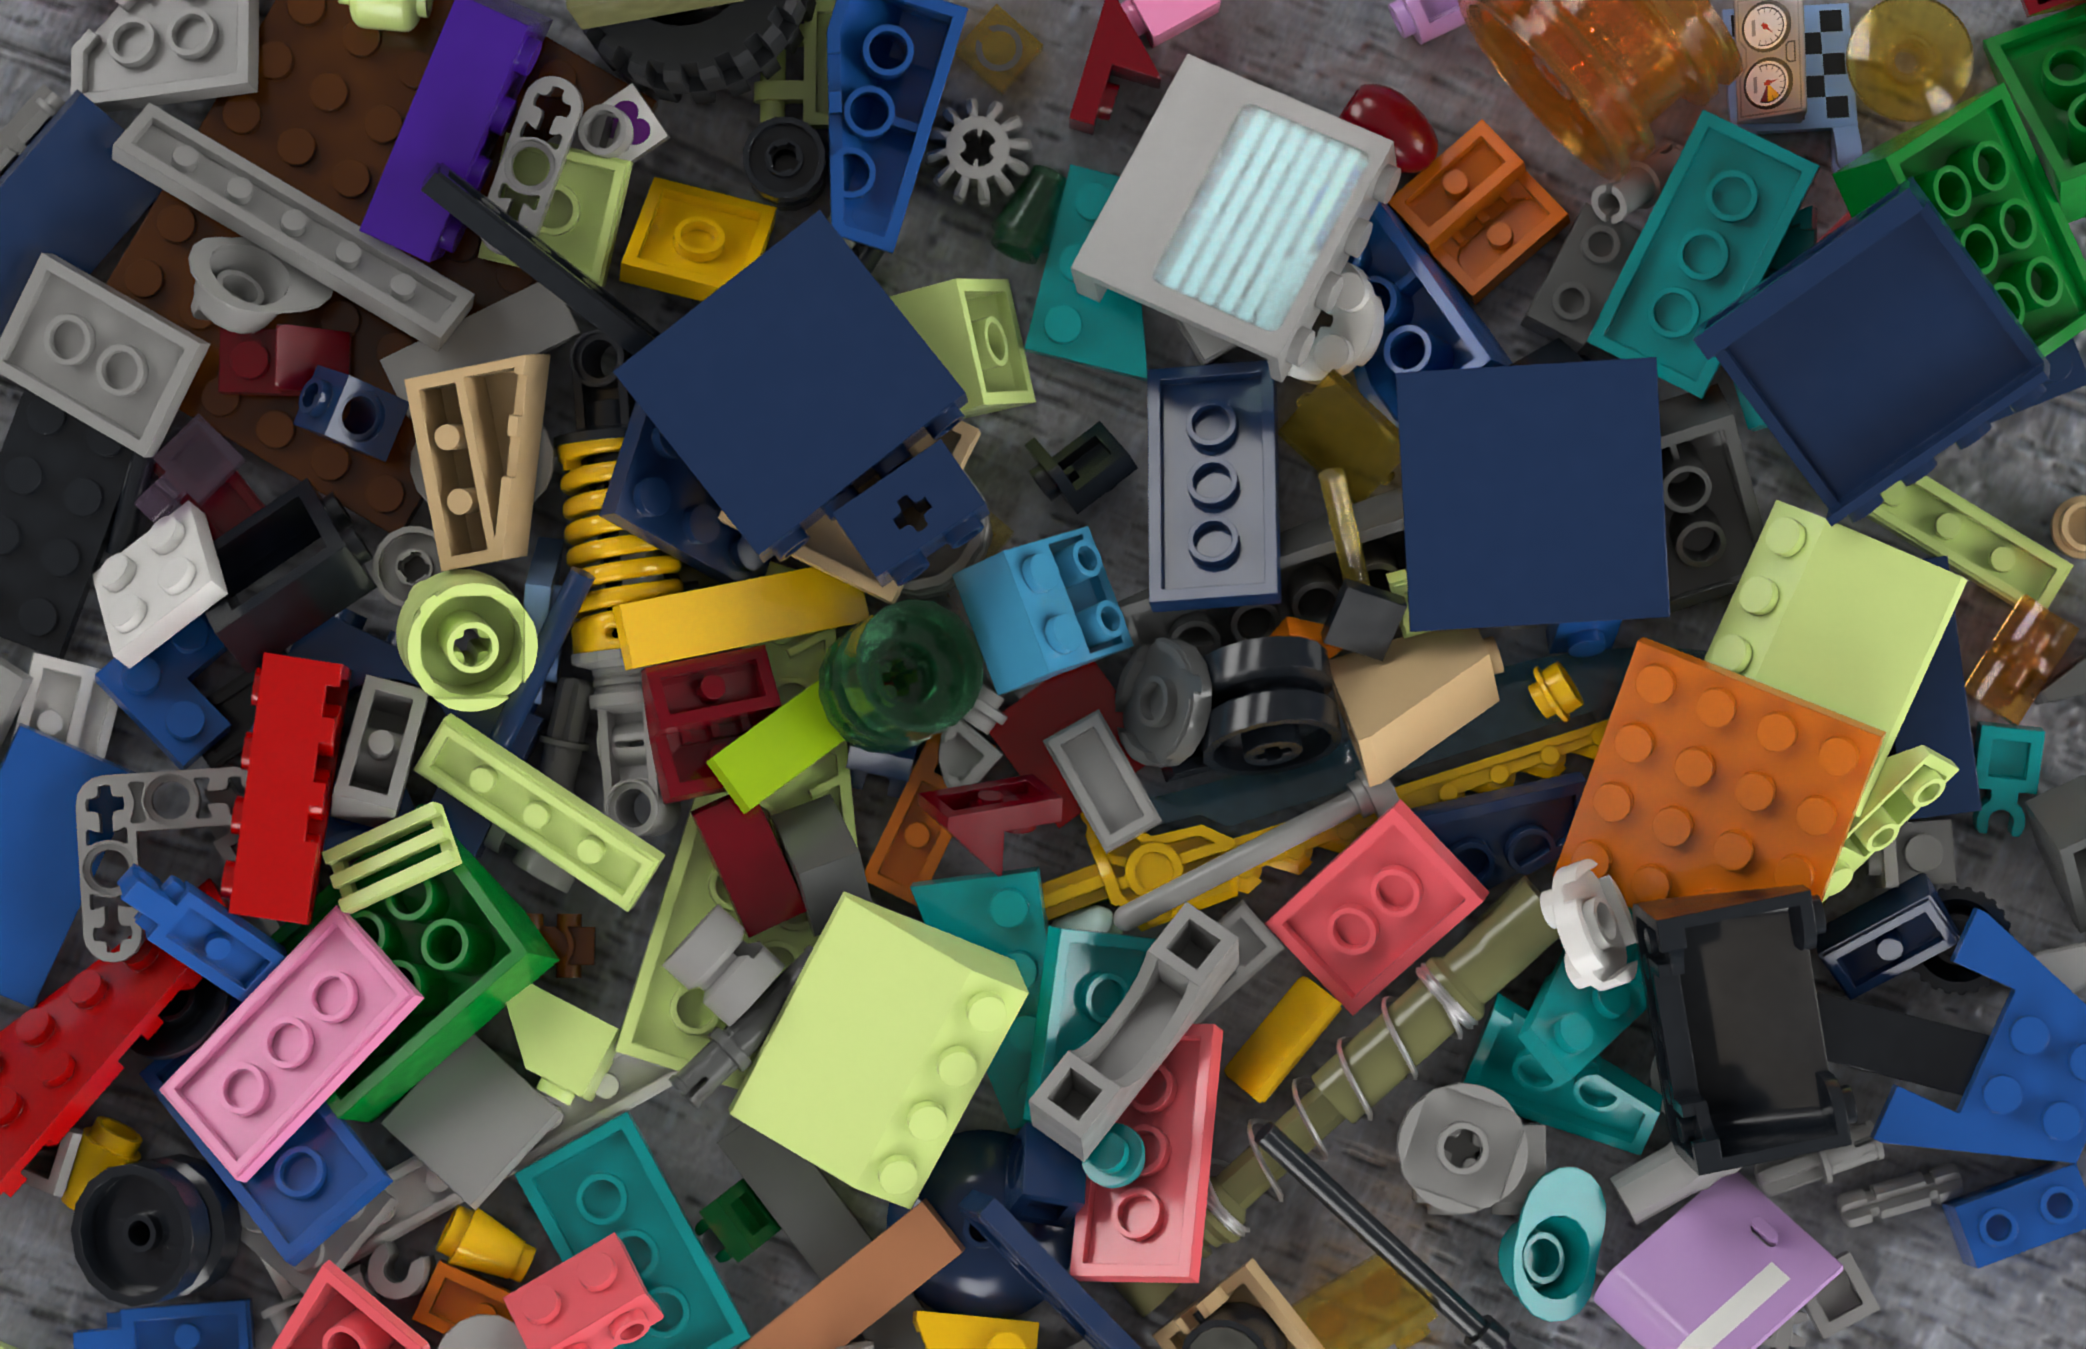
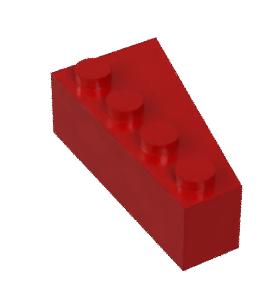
(287, 788)

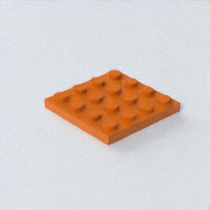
(1717, 783)

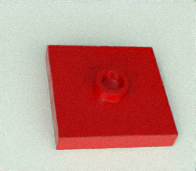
(1048, 711)

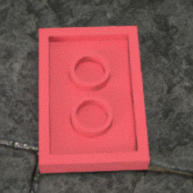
(1377, 907)

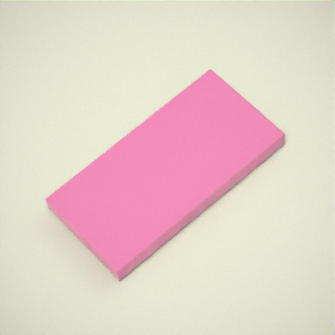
(291, 1044)

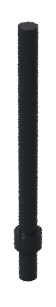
(1479, 1330)

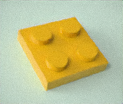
(694, 239)

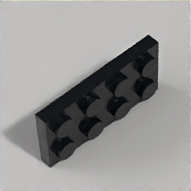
(54, 520)

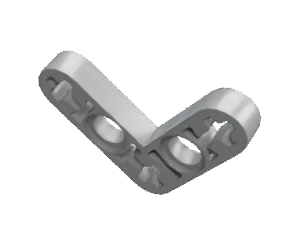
(137, 817)

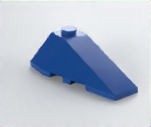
(1424, 316)

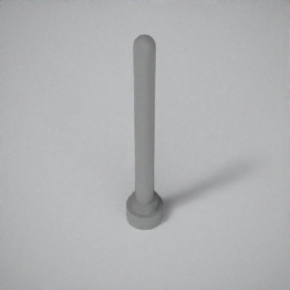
(1358, 799)

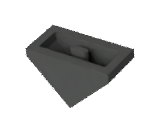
(820, 857)

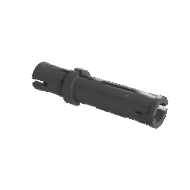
(733, 1045)

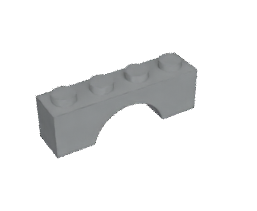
(1106, 1073)

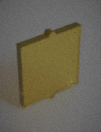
(1344, 431)

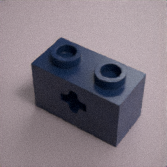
(926, 482)

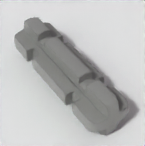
(1900, 1195)

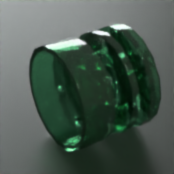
(925, 656)

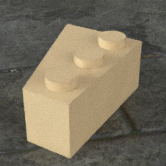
(480, 455)

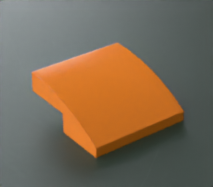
(1479, 211)

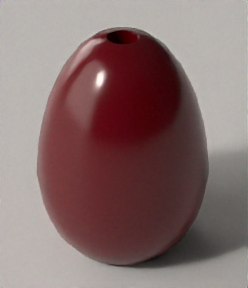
(1395, 118)

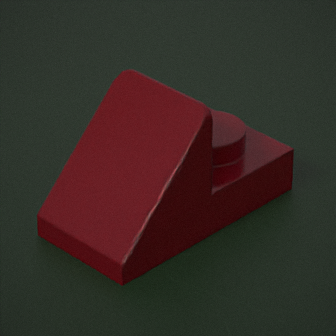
(1113, 52)
(279, 359)
(984, 810)

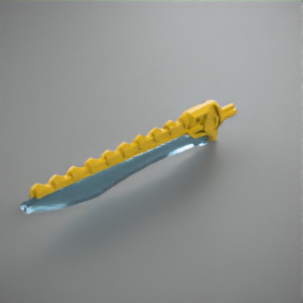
(1157, 859)

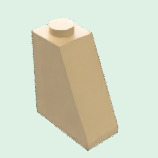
(1414, 695)

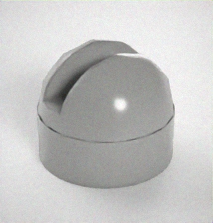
(596, 127)

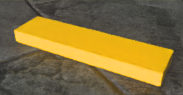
(735, 616)

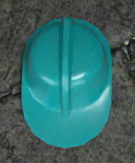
(1555, 1244)

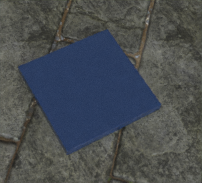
(1533, 494)

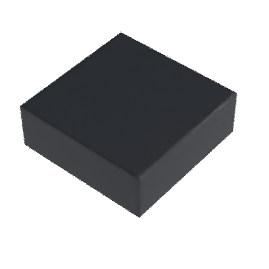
(1363, 619)

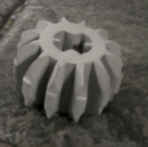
(1000, 152)

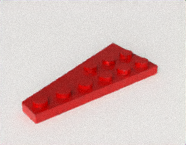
(70, 1046)

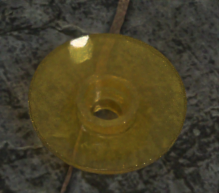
(1934, 39)

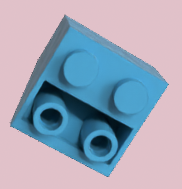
(1042, 609)

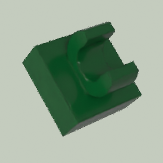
(738, 1222)

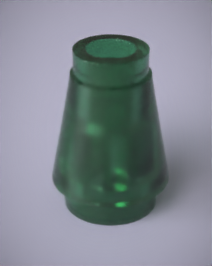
(1030, 216)

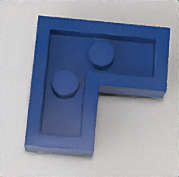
(163, 699)

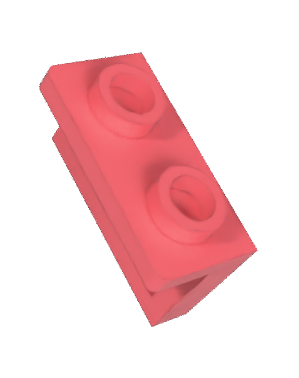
(585, 1302)

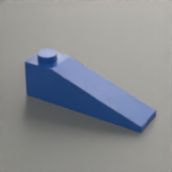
(883, 96)

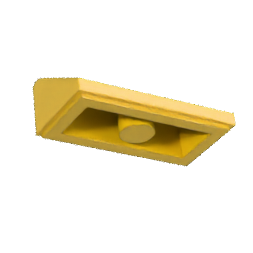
(1282, 1039)

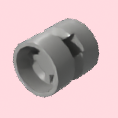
(403, 561)
(723, 965)

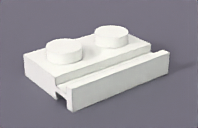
(68, 704)

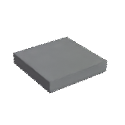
(472, 1120)

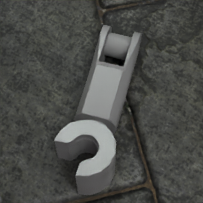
(376, 1280)

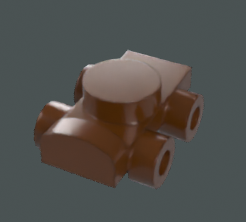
(570, 942)

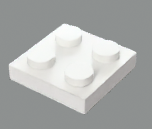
(159, 584)

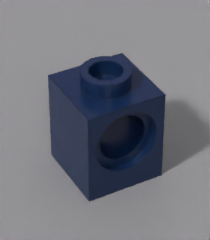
(372, 418)
(1042, 1180)

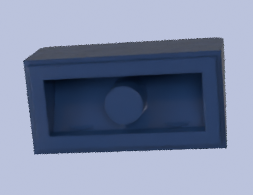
(1886, 936)

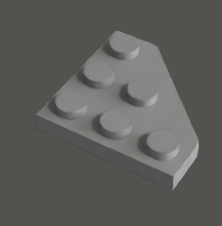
(168, 53)

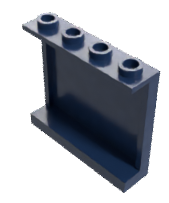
(1876, 352)
(793, 388)

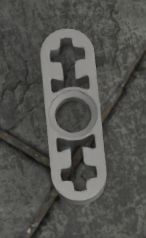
(561, 126)

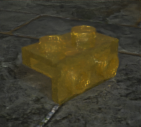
(1366, 1309)

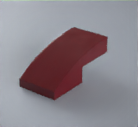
(749, 864)

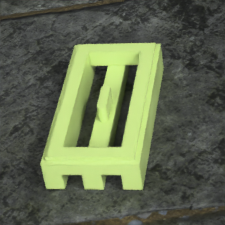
(345, 876)

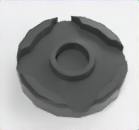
(1164, 702)

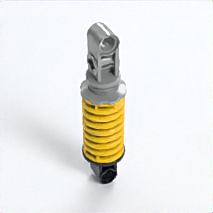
(624, 572)

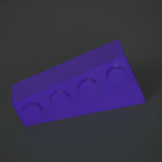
(455, 120)

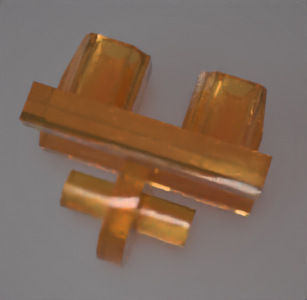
(2020, 660)

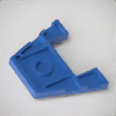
(2030, 1076)

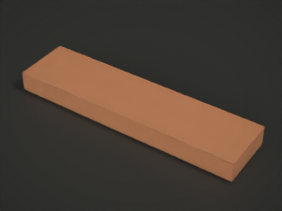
(864, 1285)

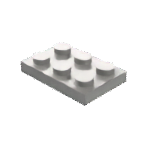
(99, 355)

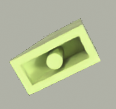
(561, 1044)

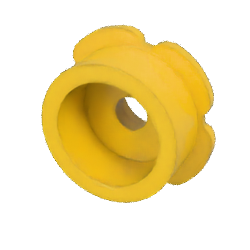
(1555, 692)

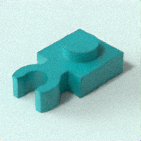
(2006, 764)

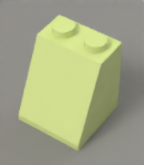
(975, 337)

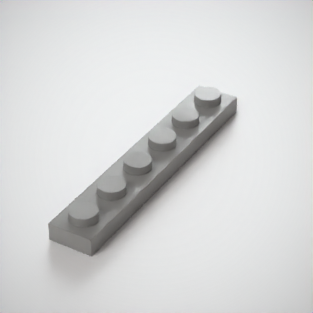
(293, 226)

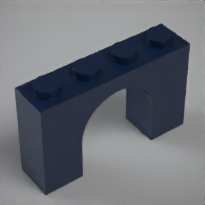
(345, 643)

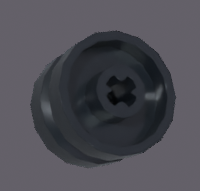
(1269, 706)
(155, 1229)

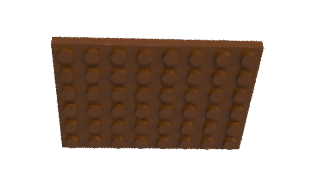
(327, 127)

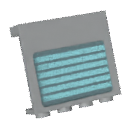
(1239, 213)

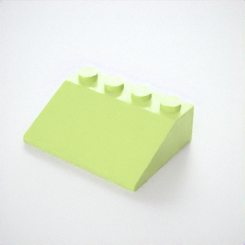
(1836, 621)
(880, 1048)

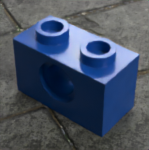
(2017, 1213)

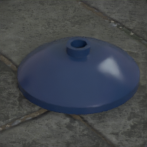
(979, 1278)

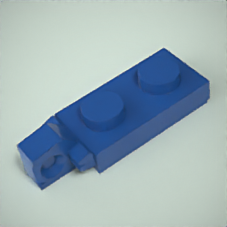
(201, 932)
(175, 1326)

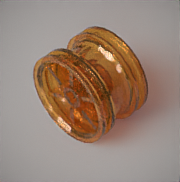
(1605, 67)

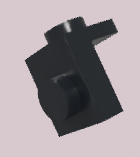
(1081, 469)

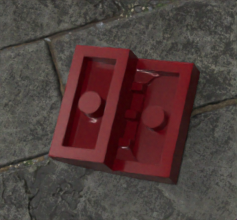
(699, 710)

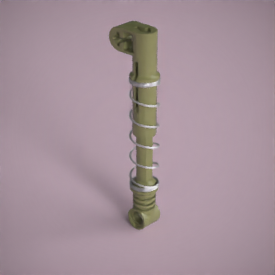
(1375, 1061)

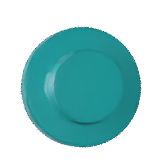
(1116, 1158)

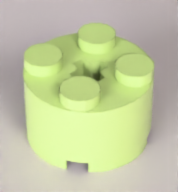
(492, 665)

